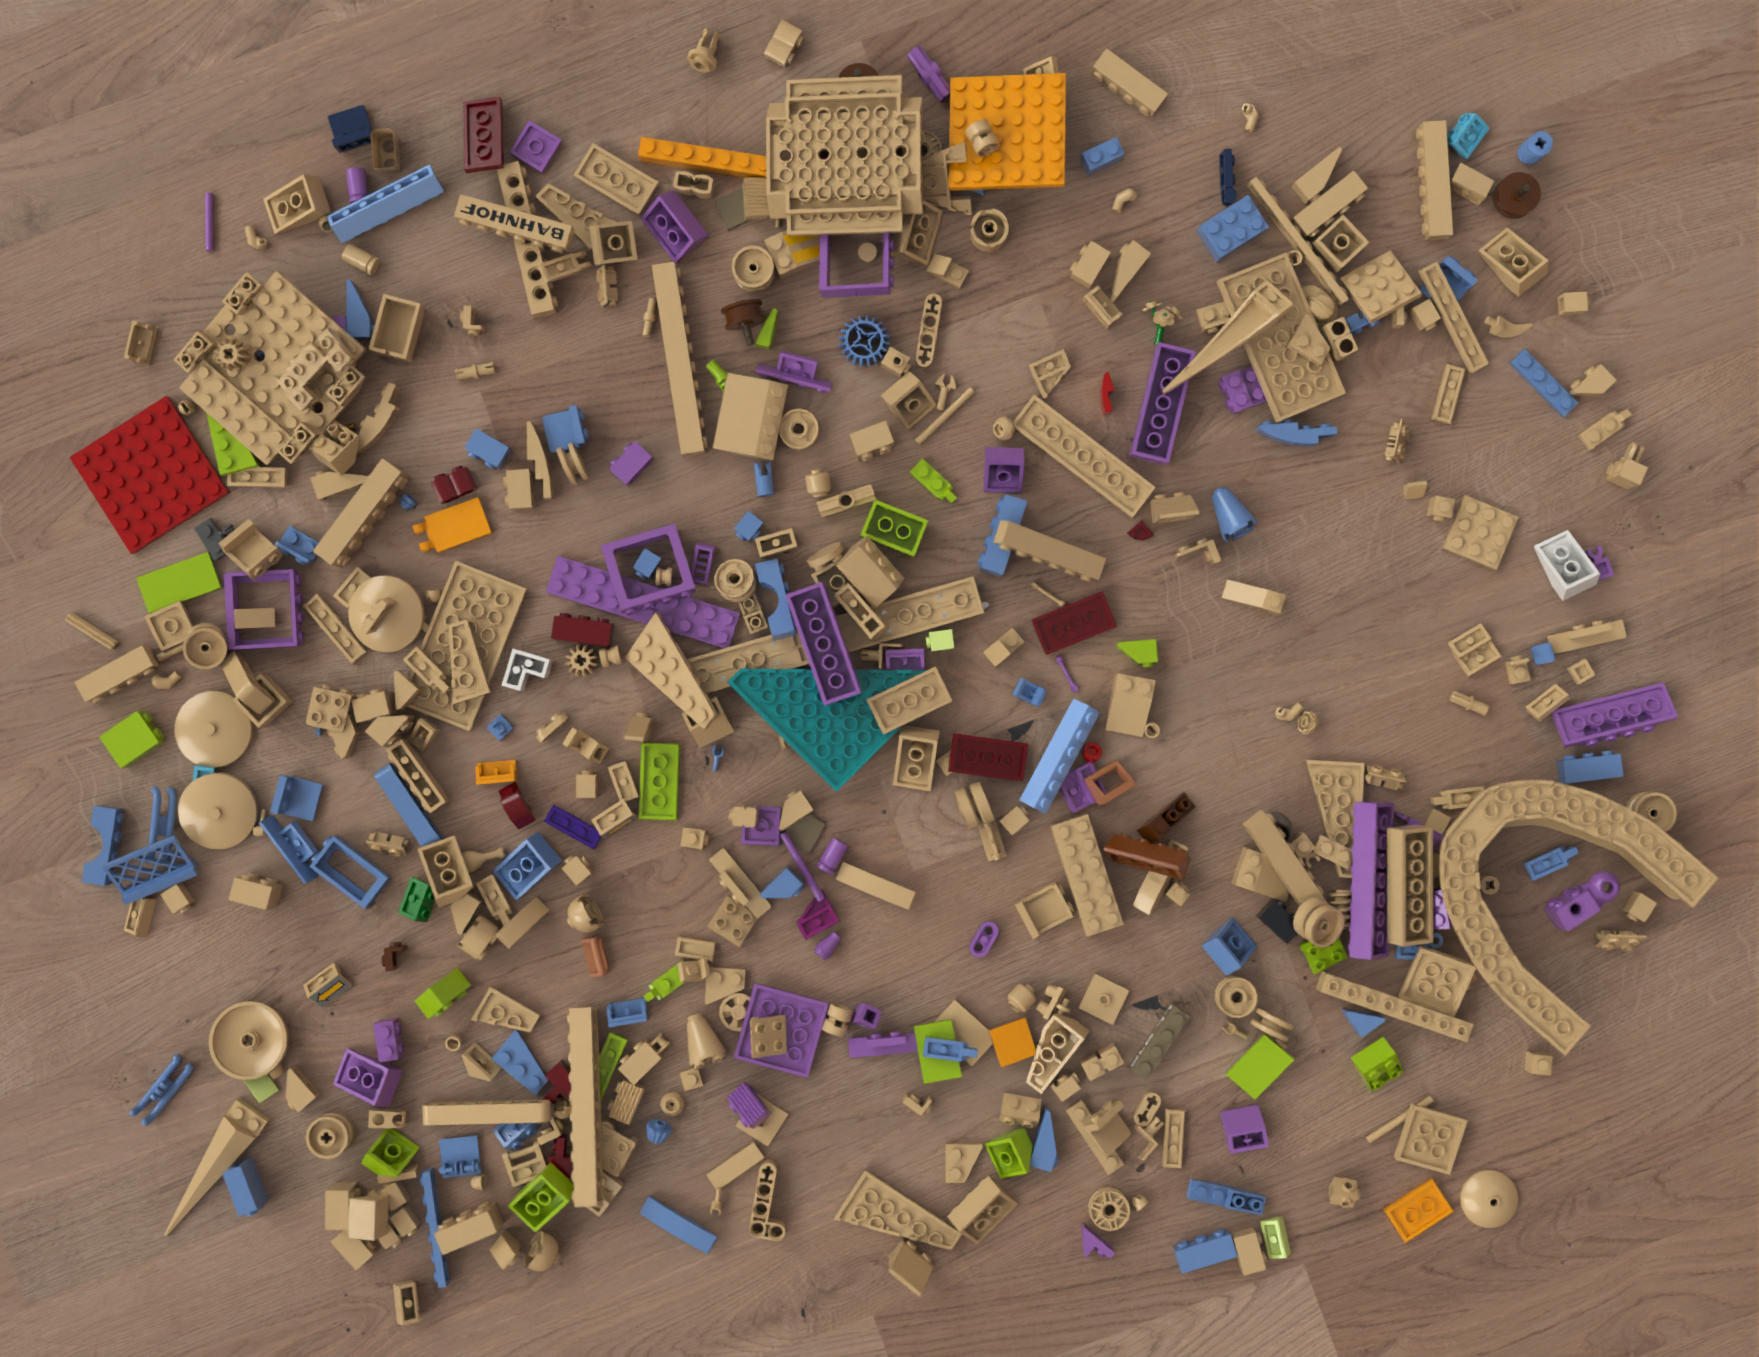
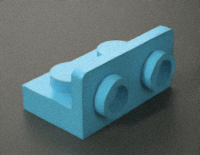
(1467, 134)

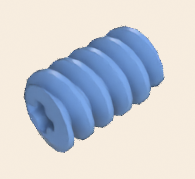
(1535, 148)

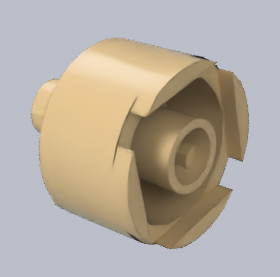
(985, 220)
(478, 936)

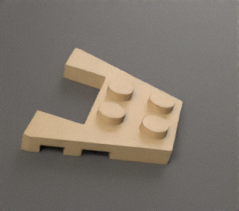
(936, 175)

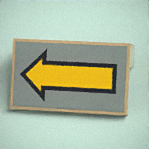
(614, 819)
(326, 985)

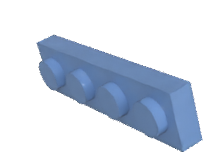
(1543, 382)

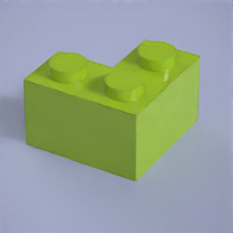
(440, 995)

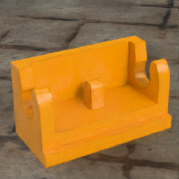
(496, 772)

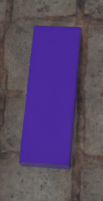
(573, 826)

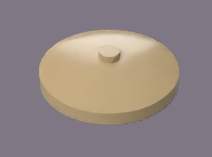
(213, 729)
(218, 810)
(248, 1040)

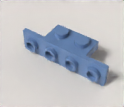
(293, 846)

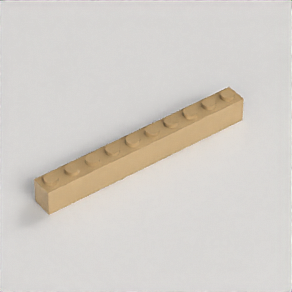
(678, 359)
(586, 1107)

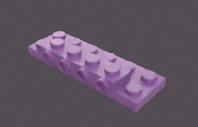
(1614, 716)

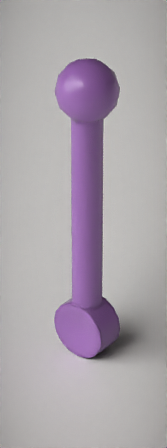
(1059, 659)

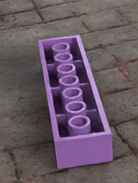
(1369, 880)

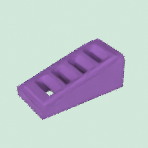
(707, 547)

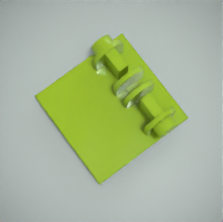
(1324, 957)

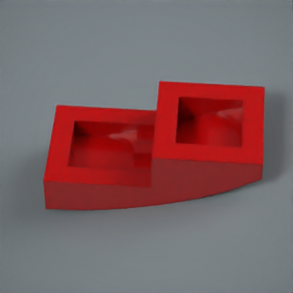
(1106, 388)

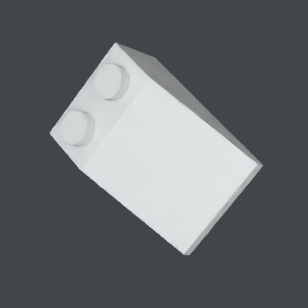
(1566, 565)

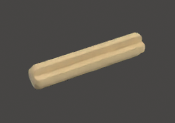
(91, 631)

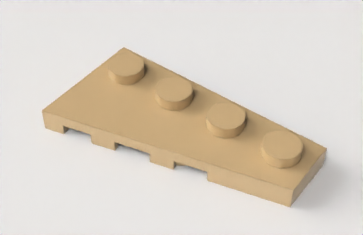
(467, 669)

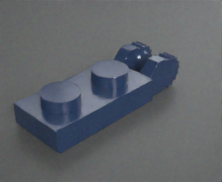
(1227, 178)

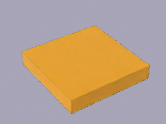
(1012, 1042)

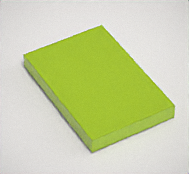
(1259, 1066)
(933, 1068)

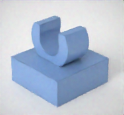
(500, 727)

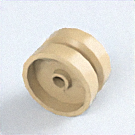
(756, 280)
(201, 656)
(972, 806)
(1654, 807)
(1318, 922)
(320, 1132)

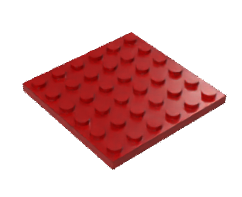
(149, 475)

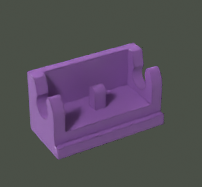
(905, 659)

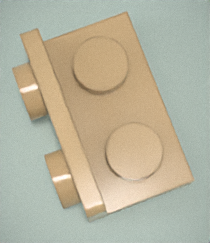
(1213, 317)

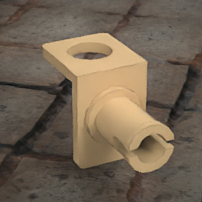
(878, 655)
(1148, 1133)

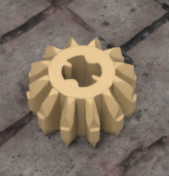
(225, 355)
(577, 666)

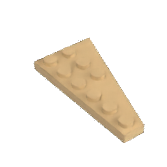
(668, 669)
(1336, 790)
(887, 1210)

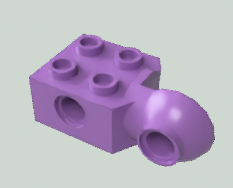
(1582, 901)

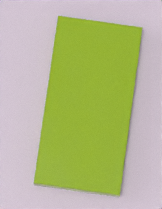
(179, 582)
(659, 781)

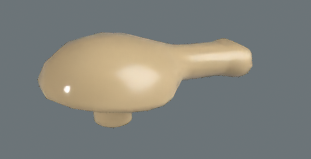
(474, 860)

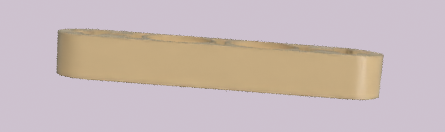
(930, 331)

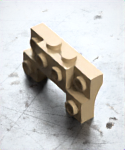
(310, 364)

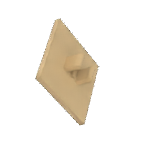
(769, 1127)

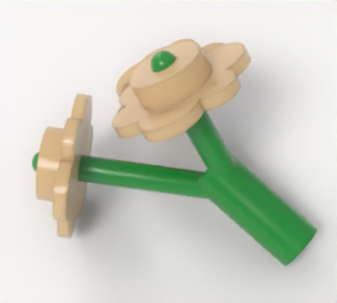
(1162, 318)

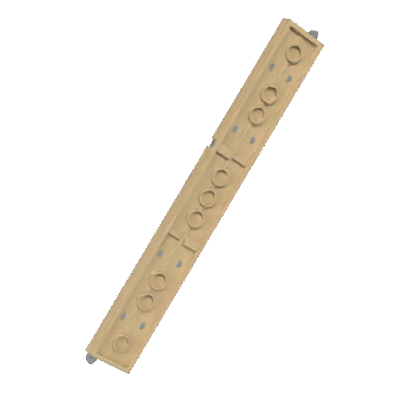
(901, 615)

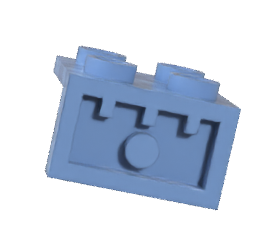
(296, 797)

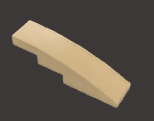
(537, 454)
(876, 885)

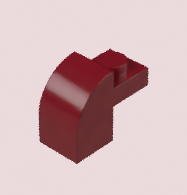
(515, 806)
(560, 1079)
(560, 1159)

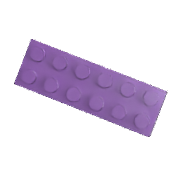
(1160, 412)
(824, 643)

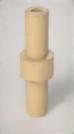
(649, 317)

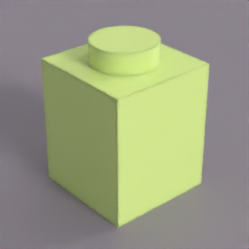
(940, 640)

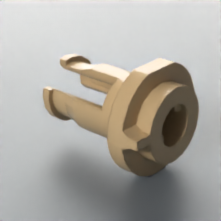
(702, 58)

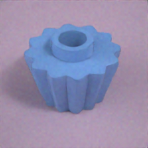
(658, 1131)

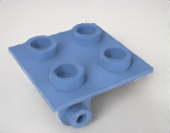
(459, 1156)

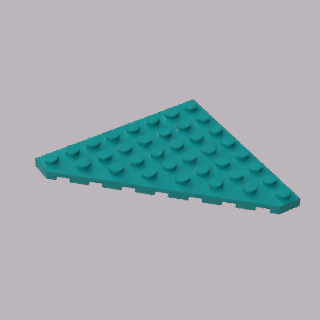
(828, 737)

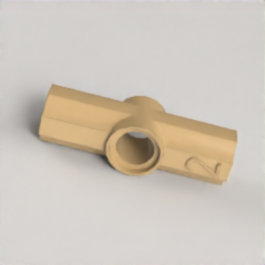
(858, 496)

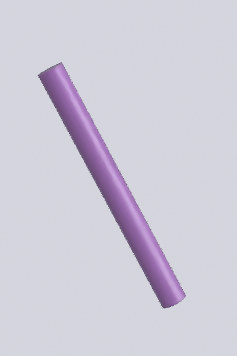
(802, 866)

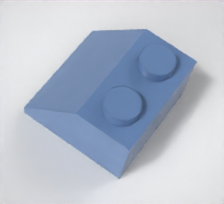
(784, 885)
(1229, 946)

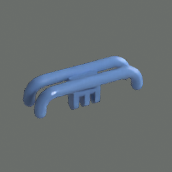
(162, 824)
(162, 1089)

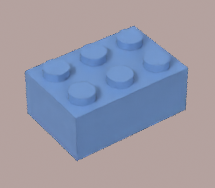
(1232, 228)

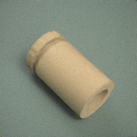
(360, 259)

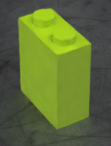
(132, 739)

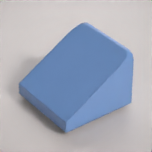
(1543, 653)

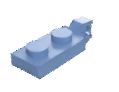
(1549, 861)
(948, 1049)

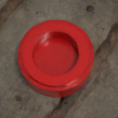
(1091, 752)

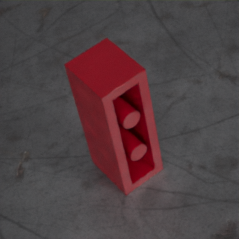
(582, 630)

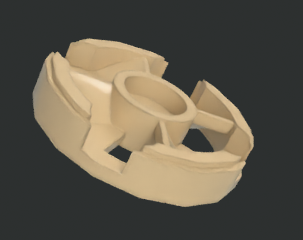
(737, 1011)

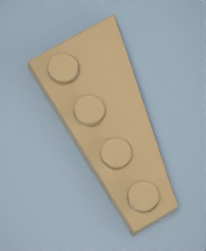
(571, 212)

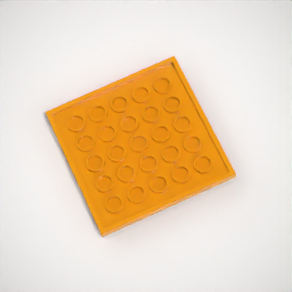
(1027, 121)

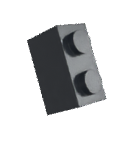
(1278, 920)

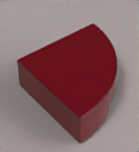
(1140, 532)

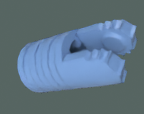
(764, 483)

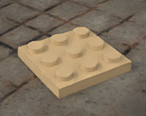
(1380, 287)
(1480, 532)
(1437, 980)
(1430, 1138)

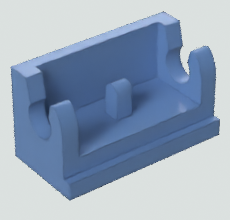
(627, 1012)

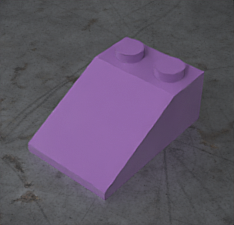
(367, 1078)

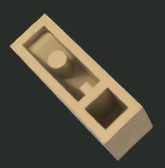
(1313, 182)
(1130, 262)
(331, 484)
(1254, 597)
(861, 612)
(639, 728)

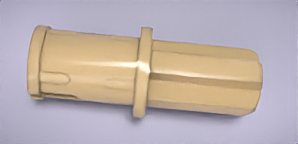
(1469, 703)

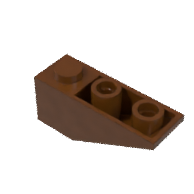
(1166, 819)

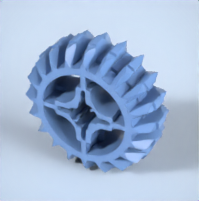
(871, 337)

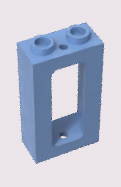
(322, 867)

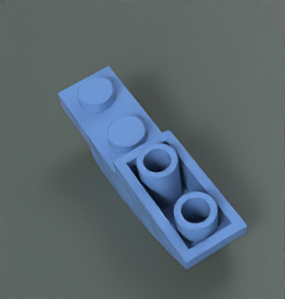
(1288, 432)
(1226, 1196)

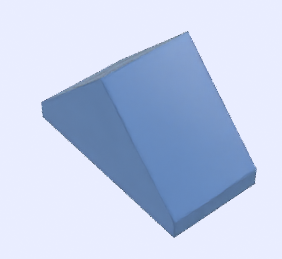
(1362, 1022)

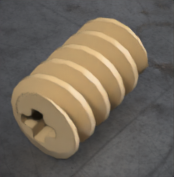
(1341, 903)

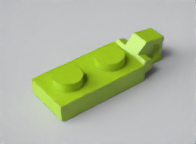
(933, 481)
(664, 984)

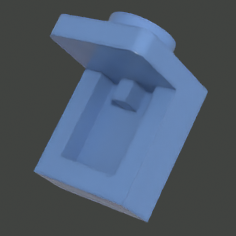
(1029, 692)

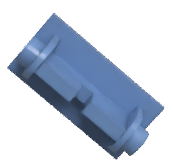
(1355, 323)

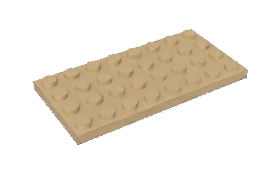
(1286, 377)
(491, 609)

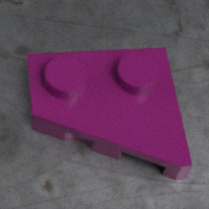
(817, 917)

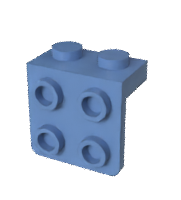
(1456, 276)
(565, 428)

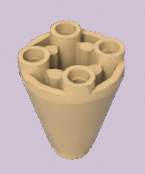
(703, 1043)

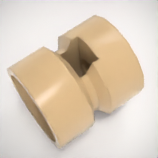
(982, 138)
(840, 1013)

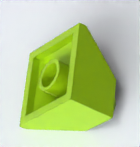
(1011, 1153)
(390, 1154)

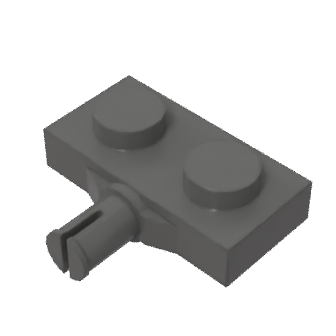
(212, 535)

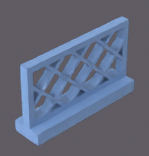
(158, 880)

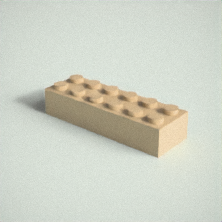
(361, 514)
(1086, 874)
(1409, 885)

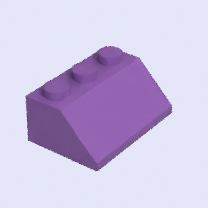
(674, 226)

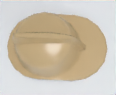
(1321, 305)

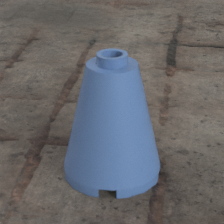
(1232, 515)

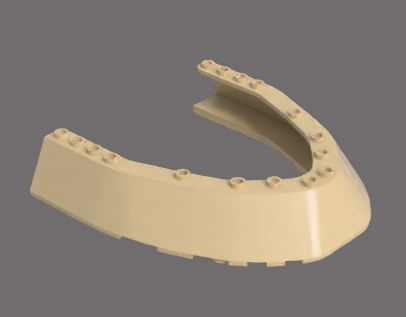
(1573, 813)

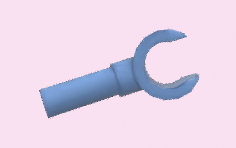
(717, 754)

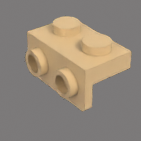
(1020, 1110)

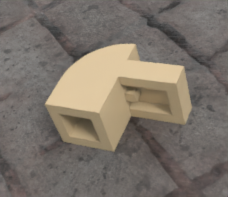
(586, 745)

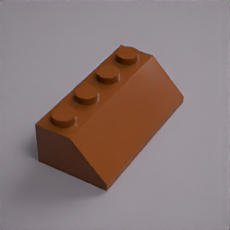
(1148, 856)

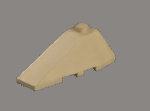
(1057, 1044)

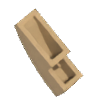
(522, 922)

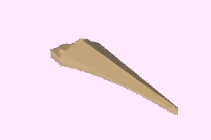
(1255, 315)
(232, 1138)

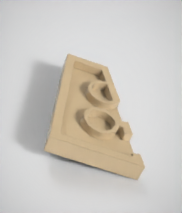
(505, 1011)

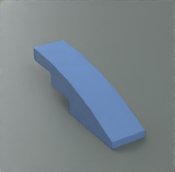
(678, 1225)

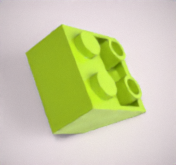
(1377, 1064)

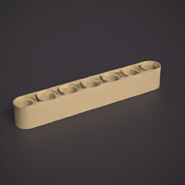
(486, 1112)

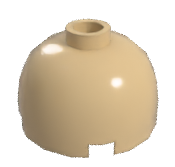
(584, 915)
(542, 1253)

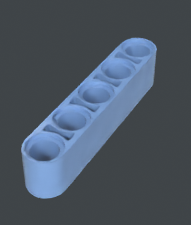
(407, 805)

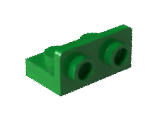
(417, 900)

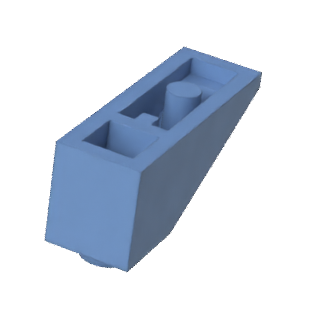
(358, 318)
(1044, 1146)

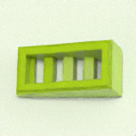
(767, 333)

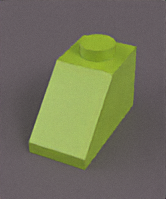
(1140, 651)

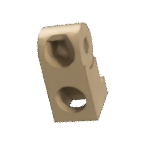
(386, 1118)

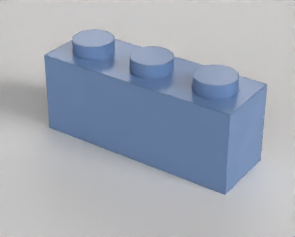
(1590, 767)
(1204, 1251)

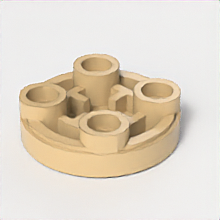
(824, 555)

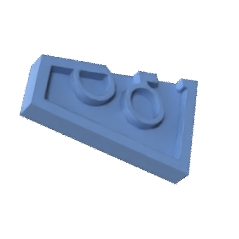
(520, 1063)

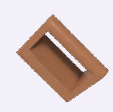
(1103, 798)
(595, 956)

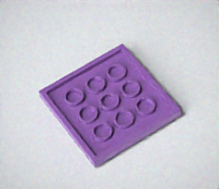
(803, 1028)

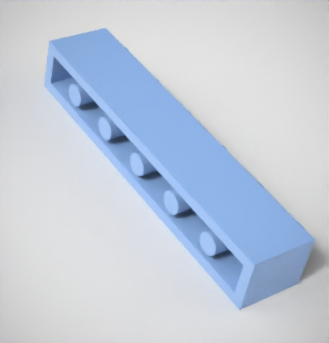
(385, 204)
(1059, 756)

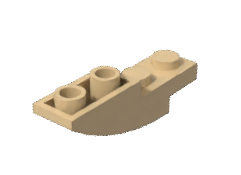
(385, 413)
(1154, 886)

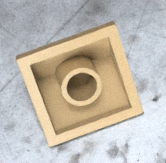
(368, 1217)

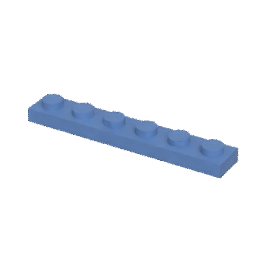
(433, 1219)

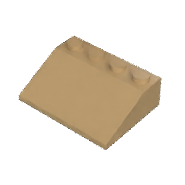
(750, 417)

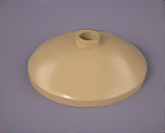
(1477, 1197)

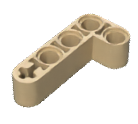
(244, 683)
(766, 1198)

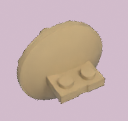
(386, 613)

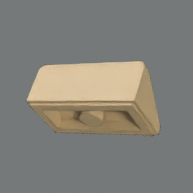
(140, 916)

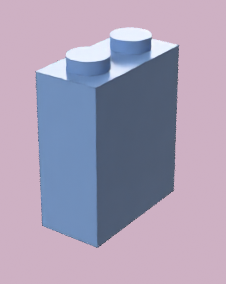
(245, 1187)

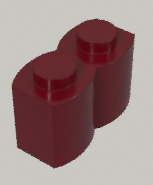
(453, 485)

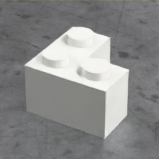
(523, 664)

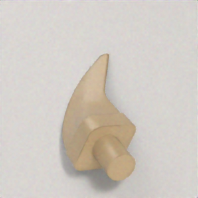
(1504, 328)

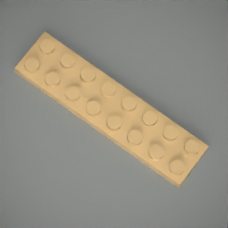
(1083, 456)

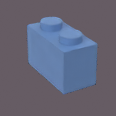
(1102, 156)
(488, 449)

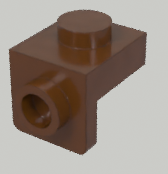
(389, 959)

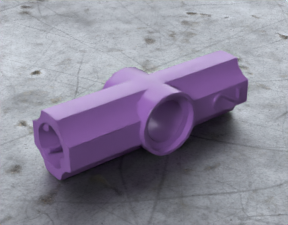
(929, 73)

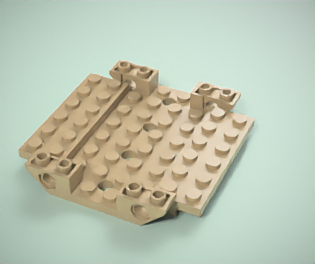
(844, 190)
(250, 400)

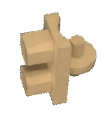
(1057, 995)

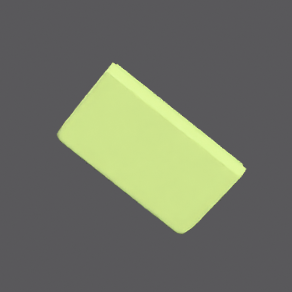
(262, 1087)
(1275, 1238)

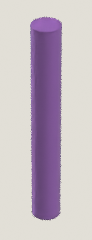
(208, 222)

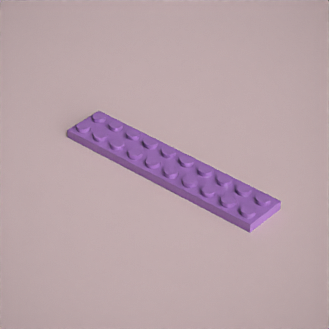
(682, 616)

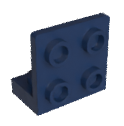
(350, 128)

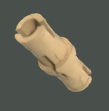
(475, 371)

